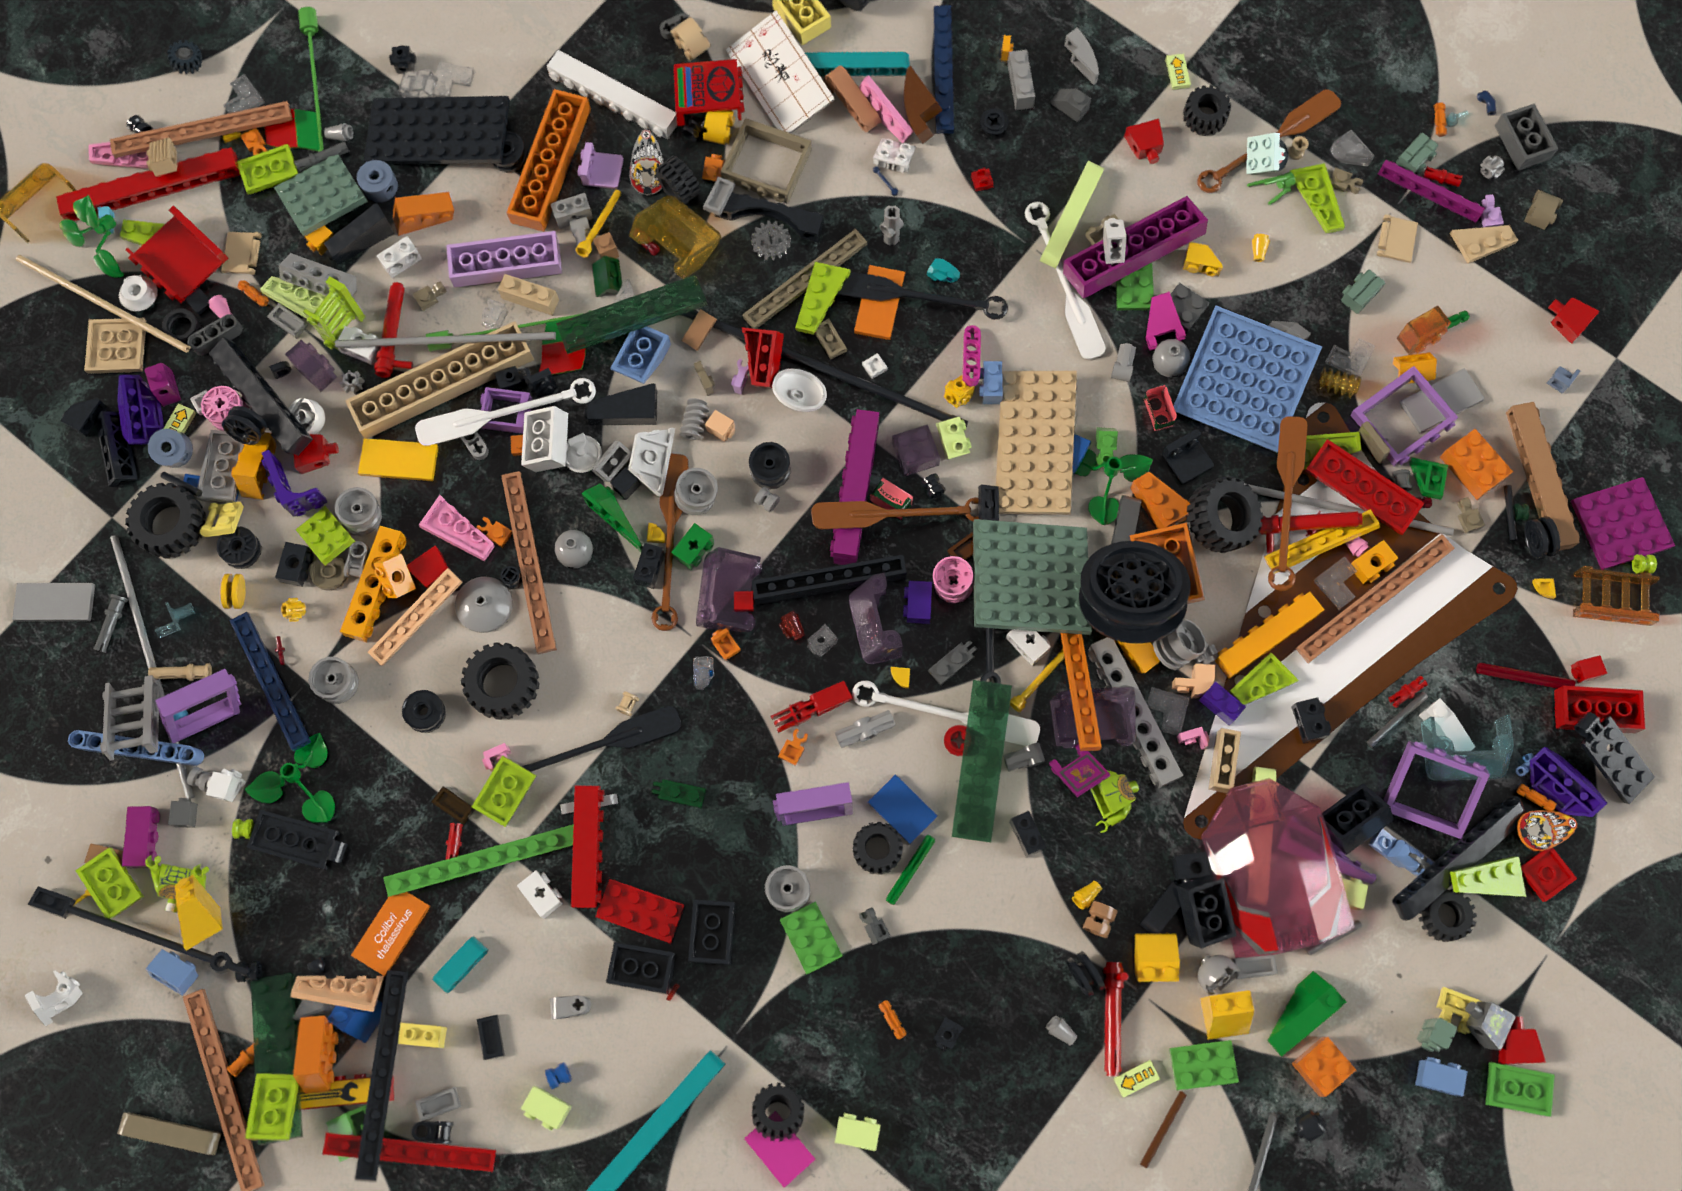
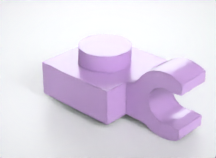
(1491, 216)
(740, 379)

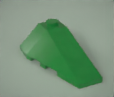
(604, 503)
(1308, 1008)

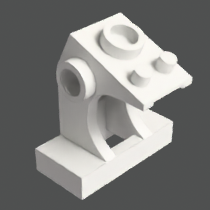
(58, 1001)

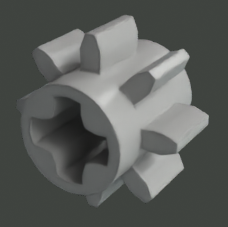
(1492, 167)
(352, 382)
(1208, 656)

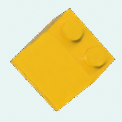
(1156, 958)

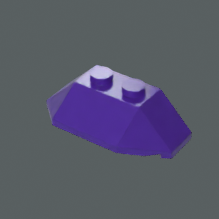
(138, 410)
(1564, 785)

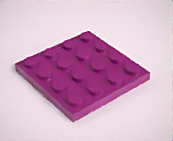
(1622, 523)

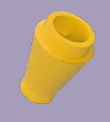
(1260, 245)
(1086, 895)

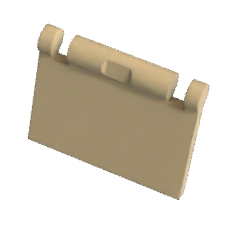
(1397, 238)
(242, 252)

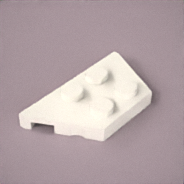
(651, 458)

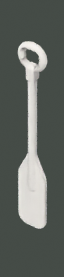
(1076, 310)
(468, 421)
(1018, 730)

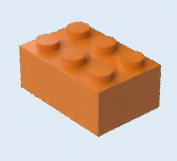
(1476, 464)
(315, 1054)

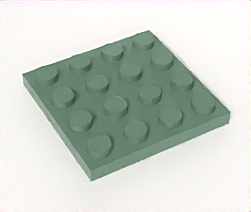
(320, 194)

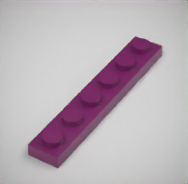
(1431, 191)

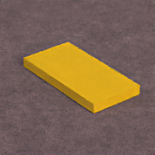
(398, 460)

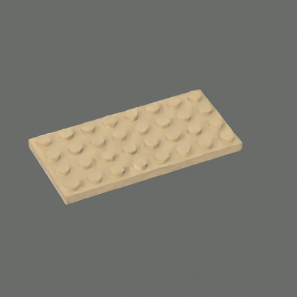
(1036, 442)

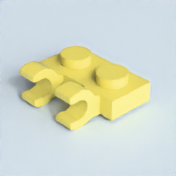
(1455, 1003)

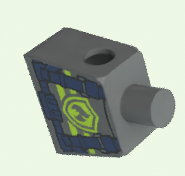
(1489, 1023)

